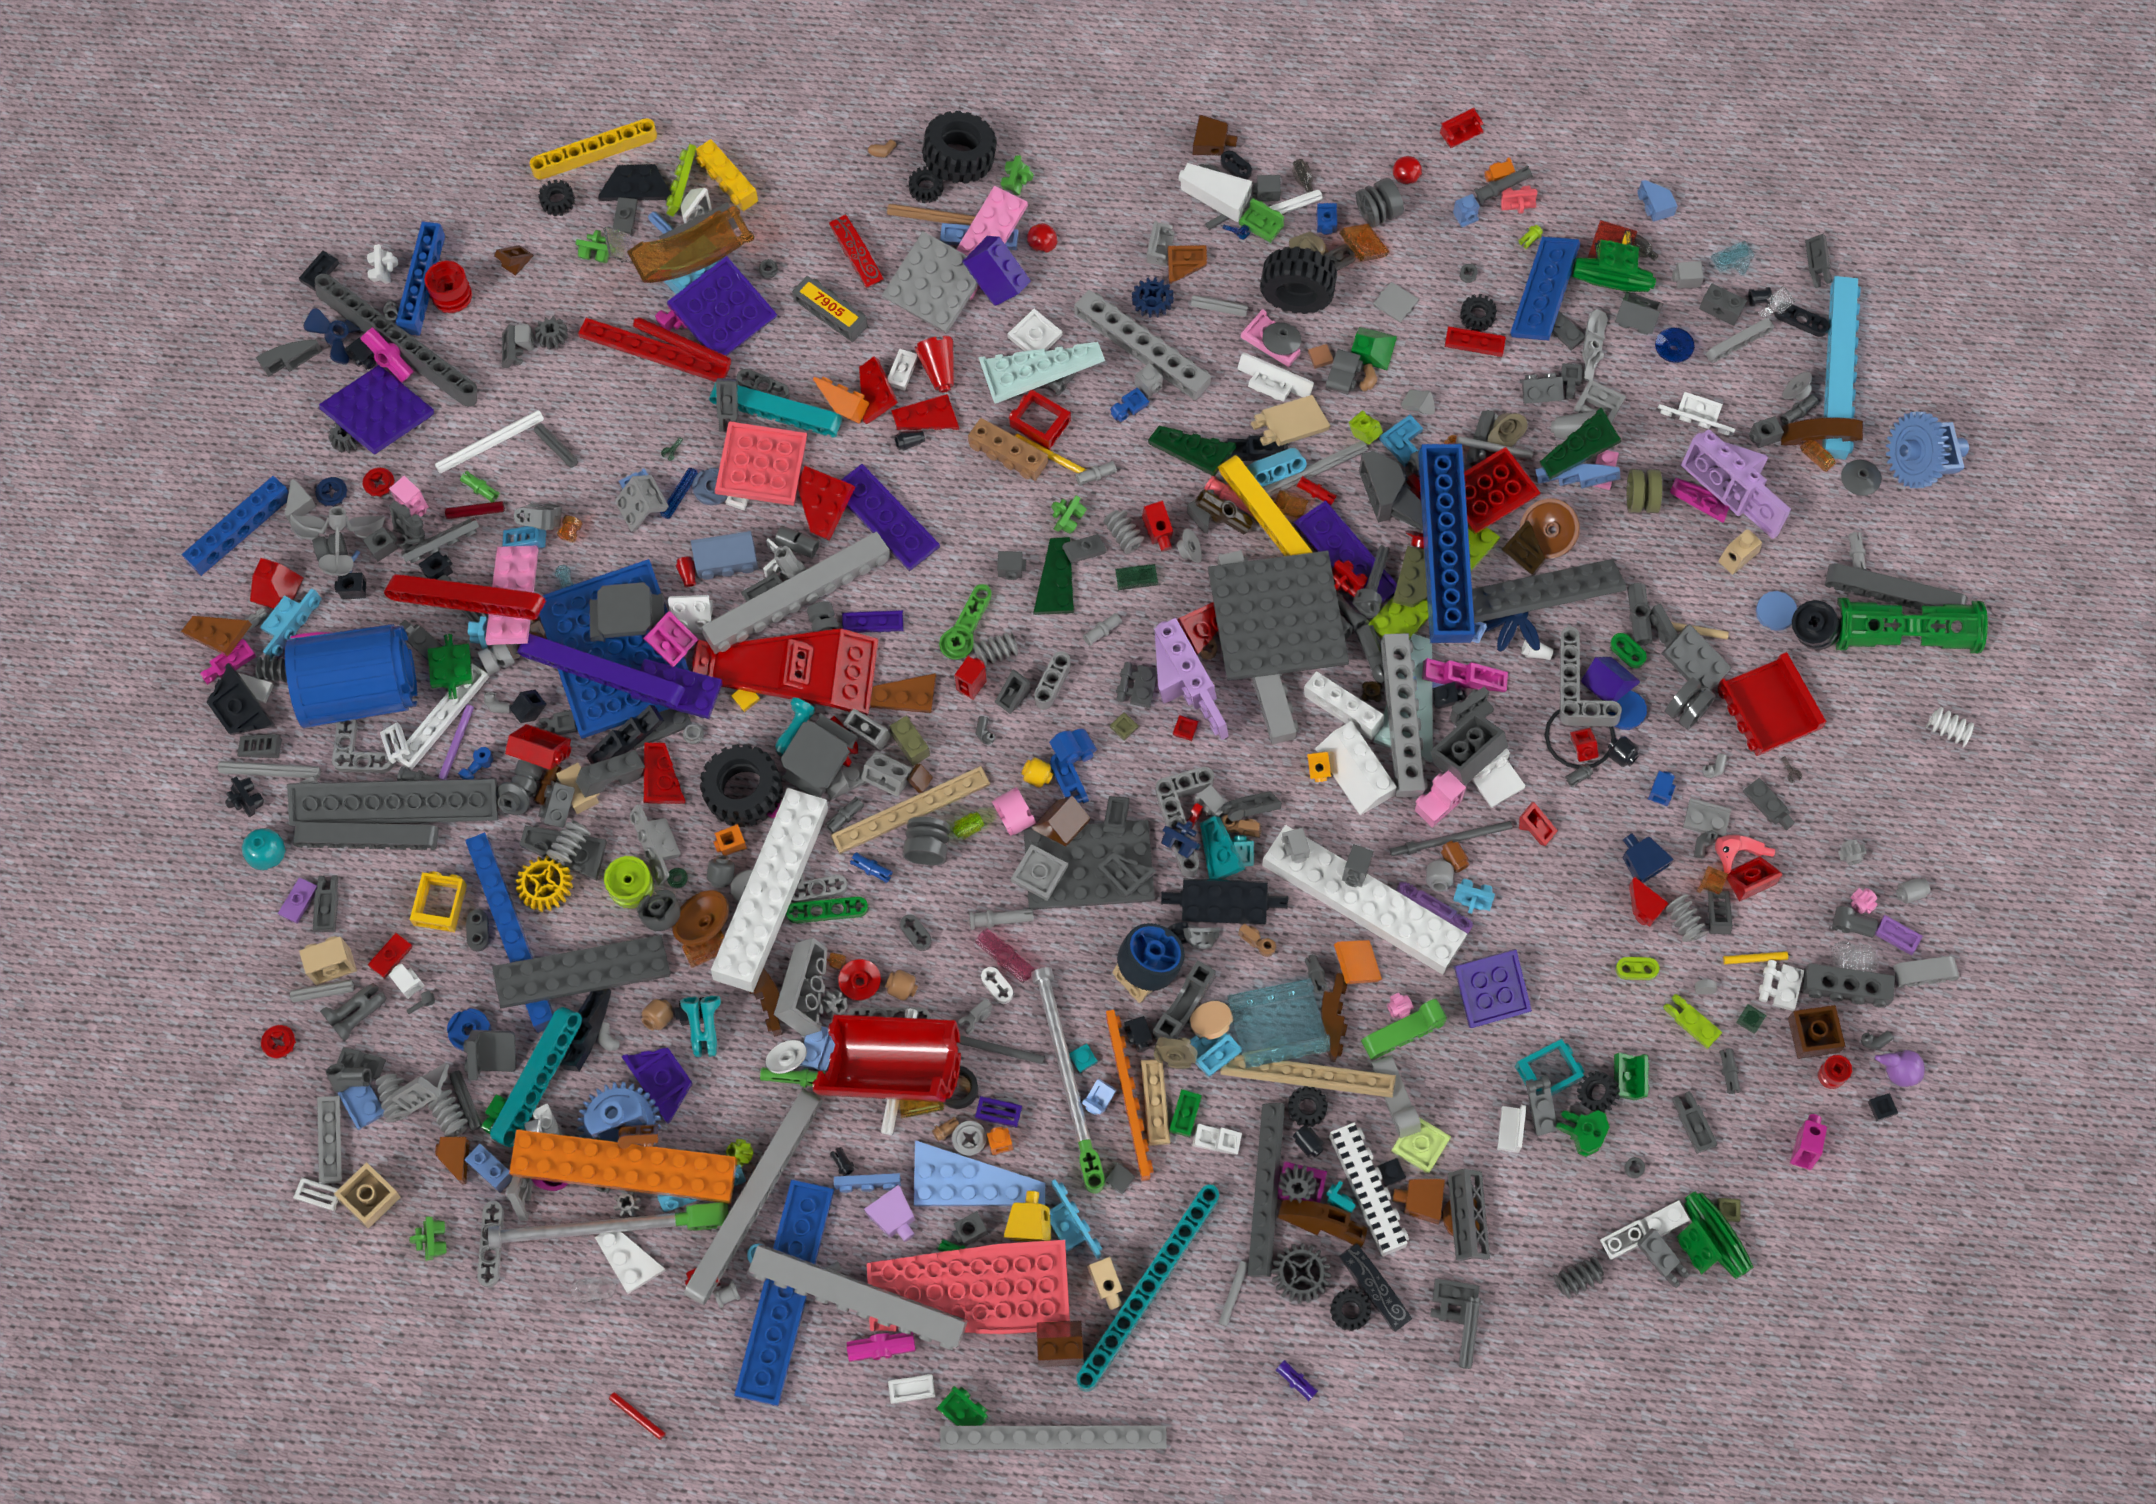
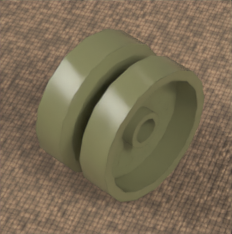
(1644, 491)

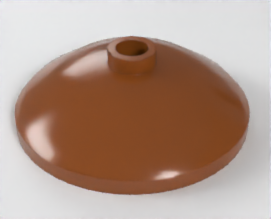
(1548, 514)
(701, 918)

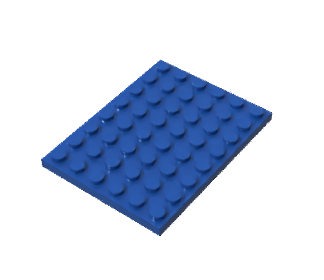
(568, 623)

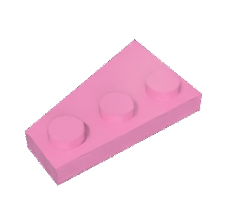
(1254, 332)

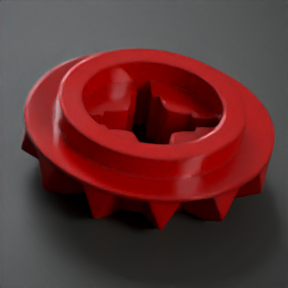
(375, 475)
(276, 1032)

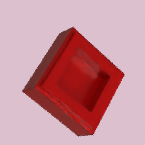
(1185, 728)

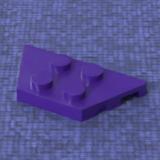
(661, 1078)

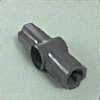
(1640, 624)

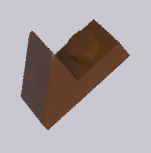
(513, 258)

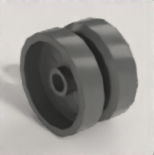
(1692, 705)

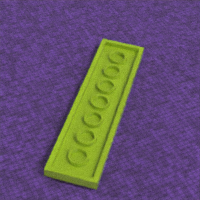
(1404, 619)

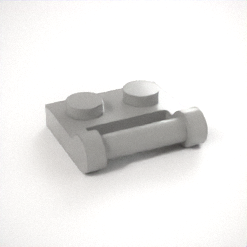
(1600, 397)

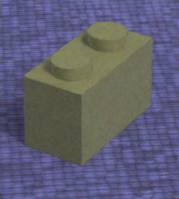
(909, 740)

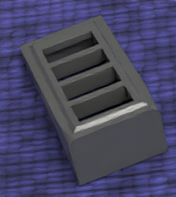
(273, 752)
(1716, 924)

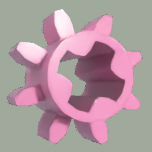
(1863, 901)
(1400, 1006)

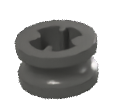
(1469, 268)
(1631, 1174)

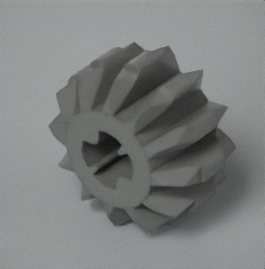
(549, 339)
(340, 442)
(1289, 1183)

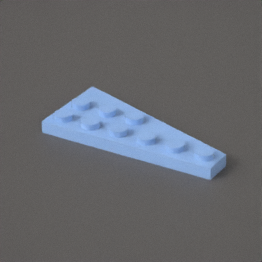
(956, 1180)

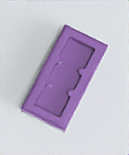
(298, 900)
(1898, 935)

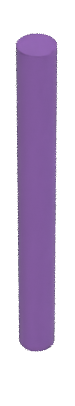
(456, 742)

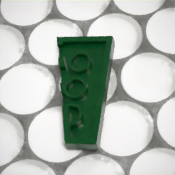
(1585, 443)
(1192, 449)
(1055, 586)

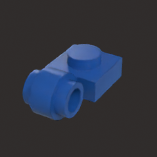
(1132, 402)

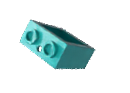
(1526, 1073)

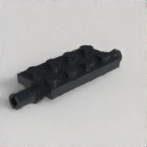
(1224, 901)

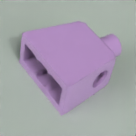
(892, 1214)

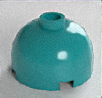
(263, 849)

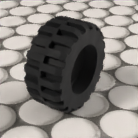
(964, 130)
(1298, 280)
(727, 765)

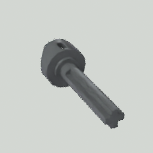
(1368, 598)

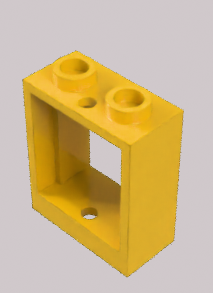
(432, 921)

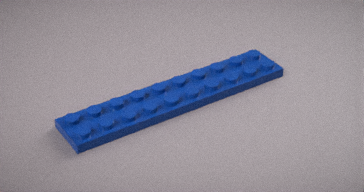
(781, 1308)

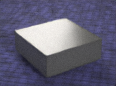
(1120, 1178)

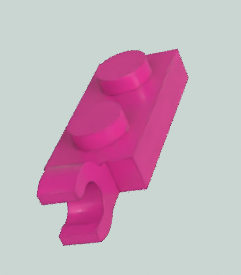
(238, 657)

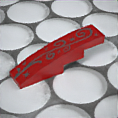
(856, 251)

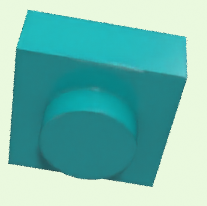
(1083, 1058)

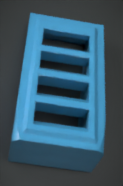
(537, 537)

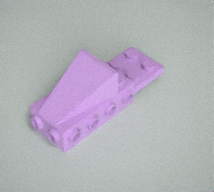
(1736, 480)
(1183, 673)

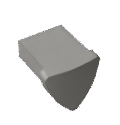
(1419, 401)

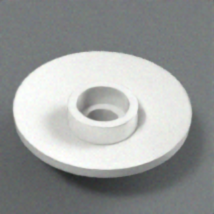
(786, 1056)

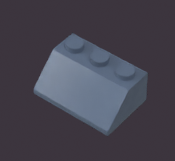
(724, 555)

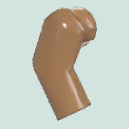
(882, 150)
(1370, 379)

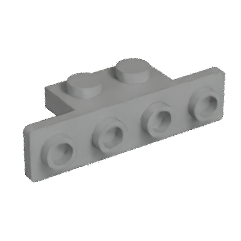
(656, 841)

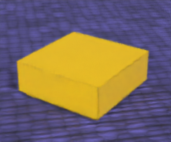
(745, 699)

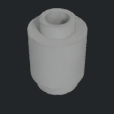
(1913, 890)

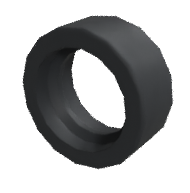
(972, 1095)

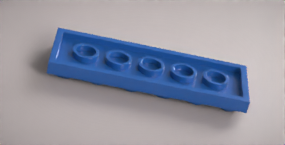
(1545, 288)

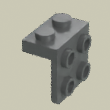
(489, 1052)

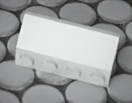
(1357, 768)

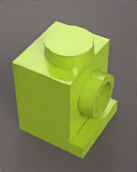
(1365, 428)

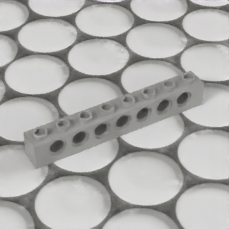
(1146, 353)
(1406, 785)

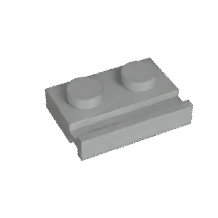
(1706, 817)

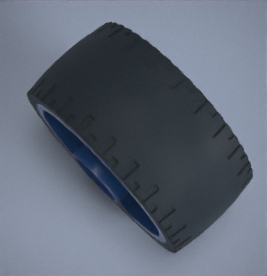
(1150, 957)

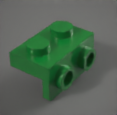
(1631, 1075)
(961, 1410)

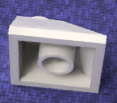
(695, 204)

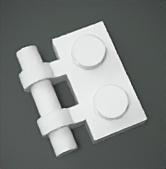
(1787, 988)

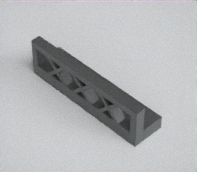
(1464, 1215)

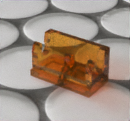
(703, 952)

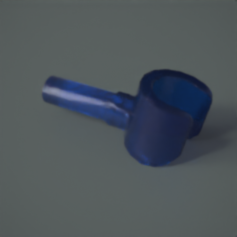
(1242, 232)

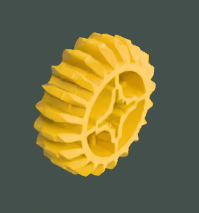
(539, 899)

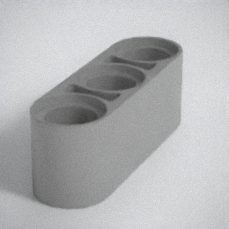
(1052, 689)
(1927, 970)

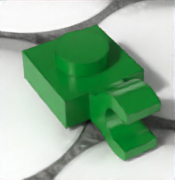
(493, 1112)

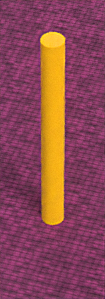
(1053, 456)

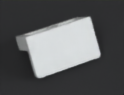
(1511, 1129)

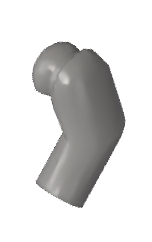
(494, 705)
(1716, 769)
(606, 1040)

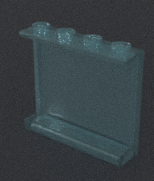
(1278, 1023)

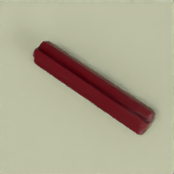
(474, 510)

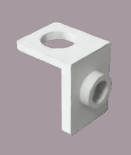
(771, 567)

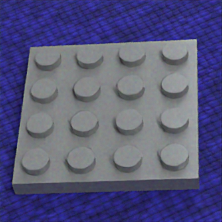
(932, 283)

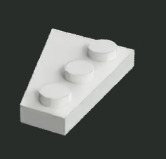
(628, 1260)

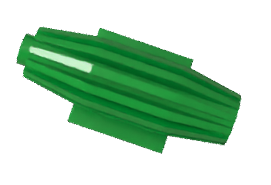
(1615, 269)
(1712, 1238)

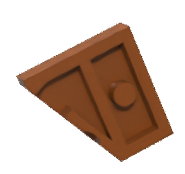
(1185, 261)

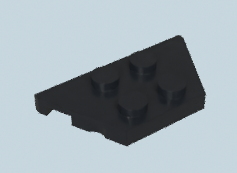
(635, 182)
(236, 704)

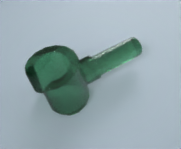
(672, 449)

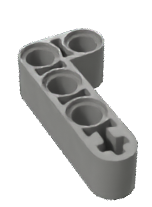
(1400, 1108)

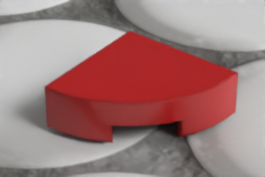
(1196, 813)

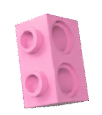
(408, 494)

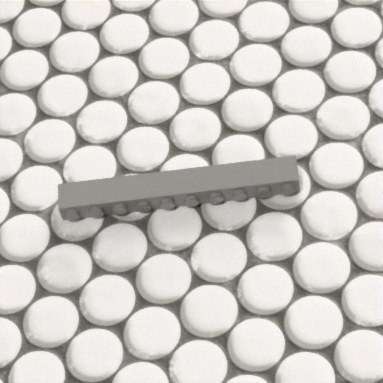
(795, 593)
(1270, 689)
(858, 1296)

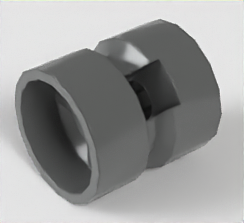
(325, 546)
(822, 616)
(526, 776)

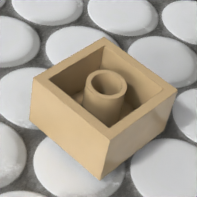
(327, 960)
(367, 1195)

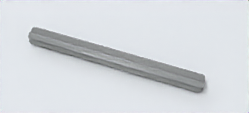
(1317, 468)

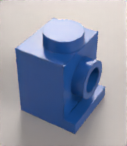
(1326, 218)
(1662, 788)

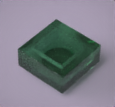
(1751, 1019)

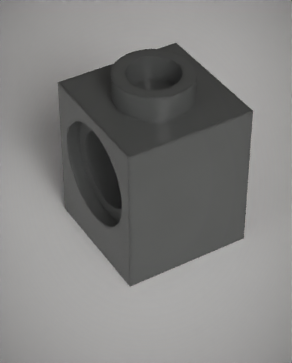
(1267, 188)
(1769, 426)
(381, 551)
(973, 1220)

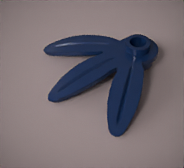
(1509, 628)

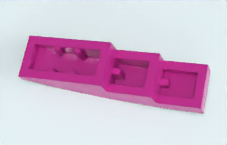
(1468, 676)

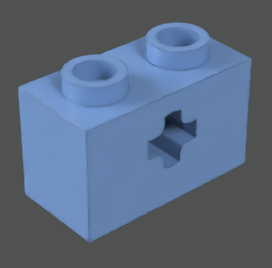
(489, 1168)

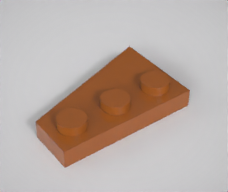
(216, 633)
(905, 695)

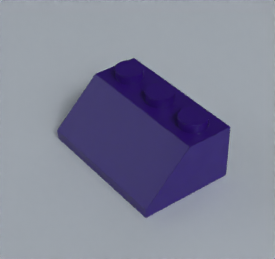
(996, 270)

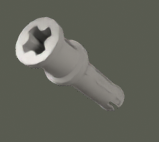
(991, 918)

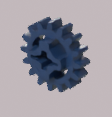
(1152, 297)

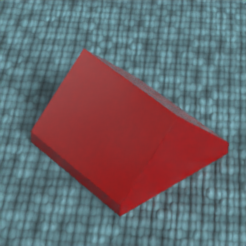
(1753, 878)

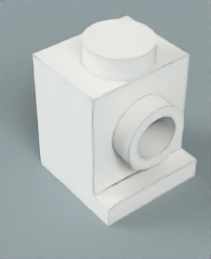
(406, 980)

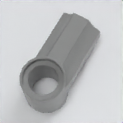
(788, 563)

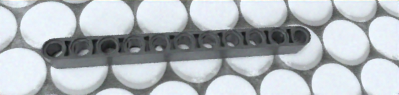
(411, 350)

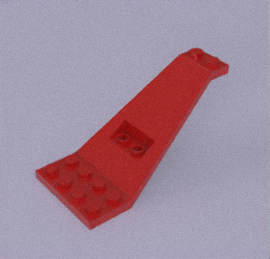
(833, 668)

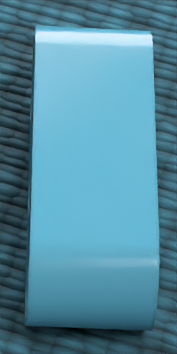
(1278, 466)

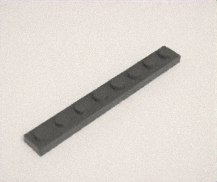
(1266, 1190)

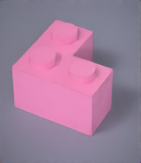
(1443, 798)

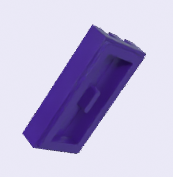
(979, 1115)

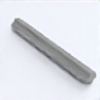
(268, 769)

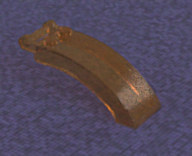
(691, 248)

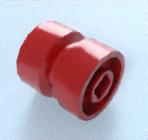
(1834, 1071)

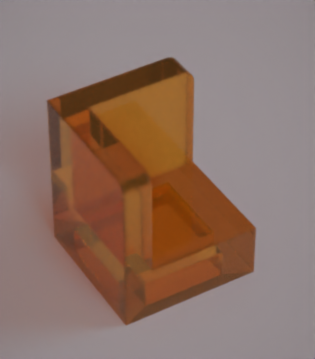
(1291, 503)
(1712, 880)

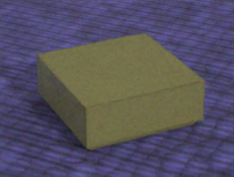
(1124, 726)
(1729, 1208)

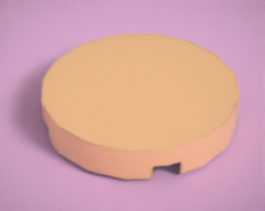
(1211, 1020)

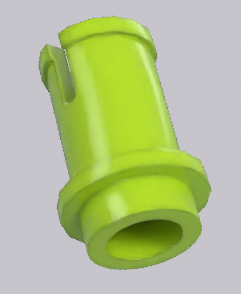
(1533, 233)

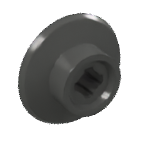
(516, 794)

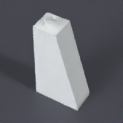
(1216, 189)

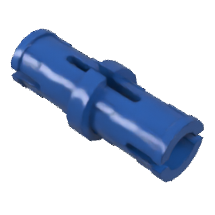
(871, 867)

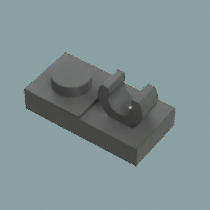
(508, 348)

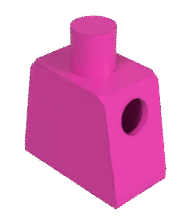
(1809, 1143)

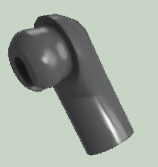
(1703, 842)
(1876, 1043)

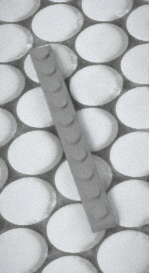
(1052, 1437)

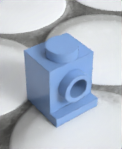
(1466, 210)

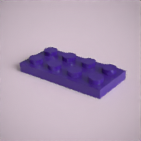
(699, 693)

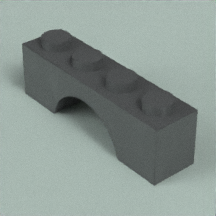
(1186, 1002)

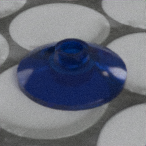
(1678, 338)

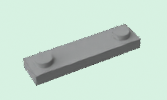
(329, 1139)

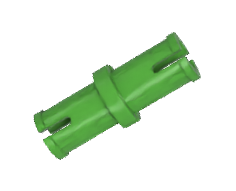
(479, 486)

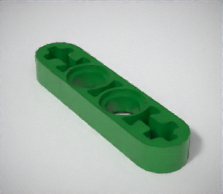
(827, 913)

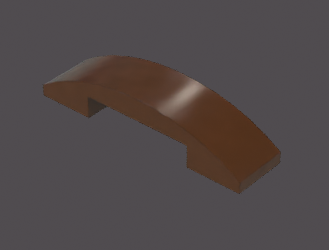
(1822, 428)

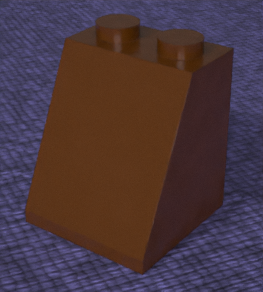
(1059, 1343)

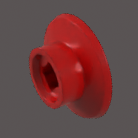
(1417, 538)

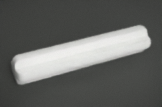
(1298, 202)

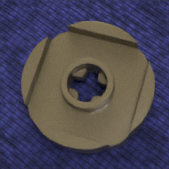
(1177, 1052)

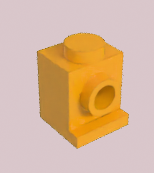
(1313, 760)

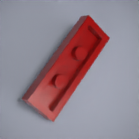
(1475, 341)

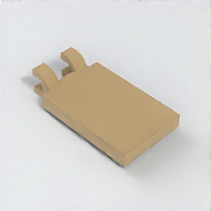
(1291, 421)

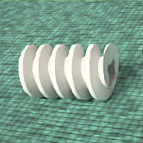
(1951, 726)

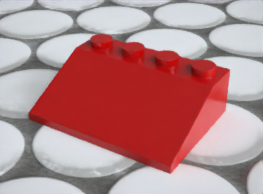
(1496, 489)

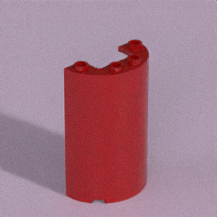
(891, 1059)

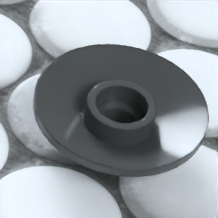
(1279, 344)
(1858, 484)

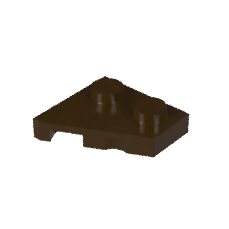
(1525, 549)

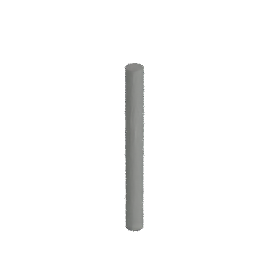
(1493, 447)

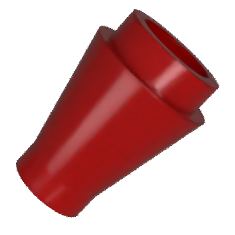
(686, 570)

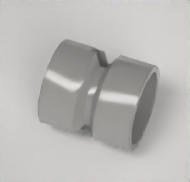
(495, 658)

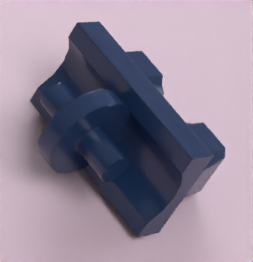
(1171, 835)

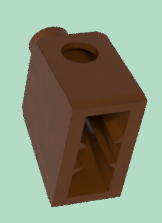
(1212, 137)

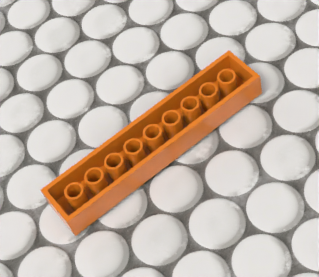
(629, 1169)

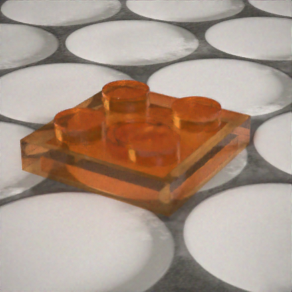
(1364, 242)

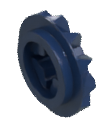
(324, 488)

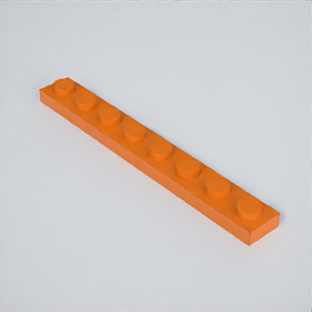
(1131, 1104)

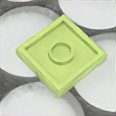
(1422, 1147)

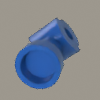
(482, 758)

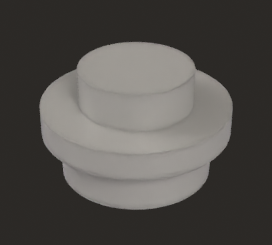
(693, 734)

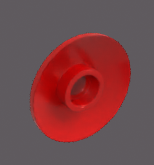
(857, 970)

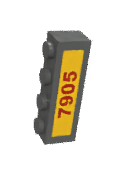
(830, 308)

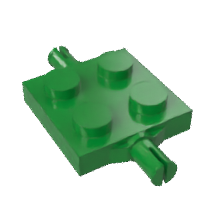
(450, 666)

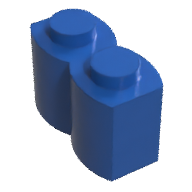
(1073, 746)

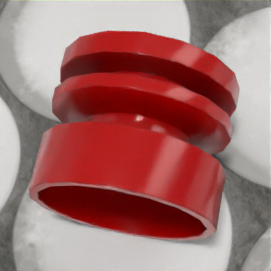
(448, 286)

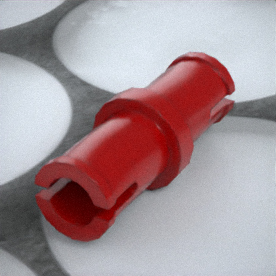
(1316, 490)

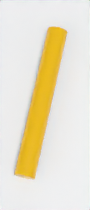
(1750, 958)

